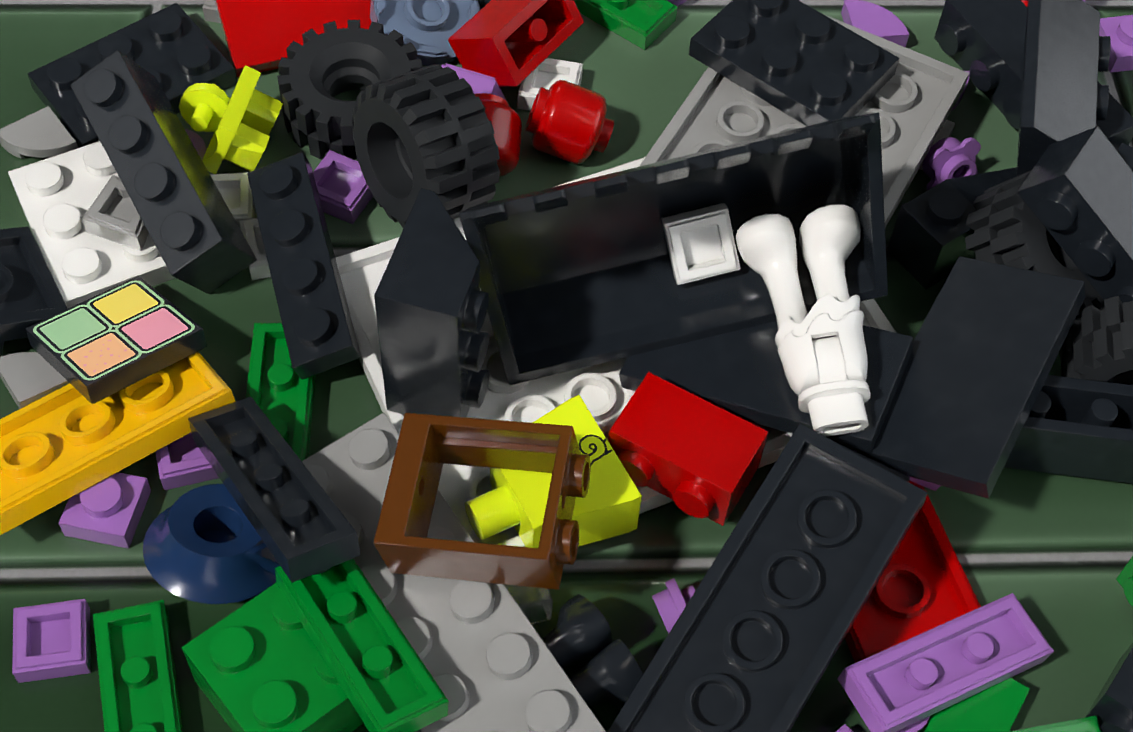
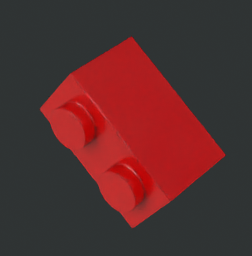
(514, 37)
(687, 448)

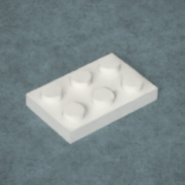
(54, 200)

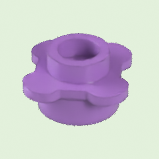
(950, 160)

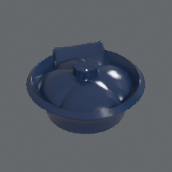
(208, 549)

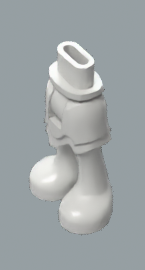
(822, 348)

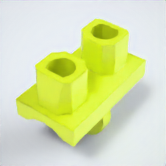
(238, 122)

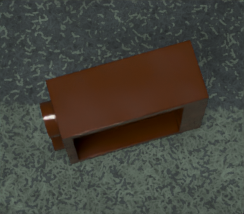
(413, 484)

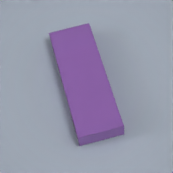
(944, 665)

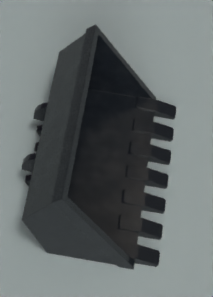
(588, 267)

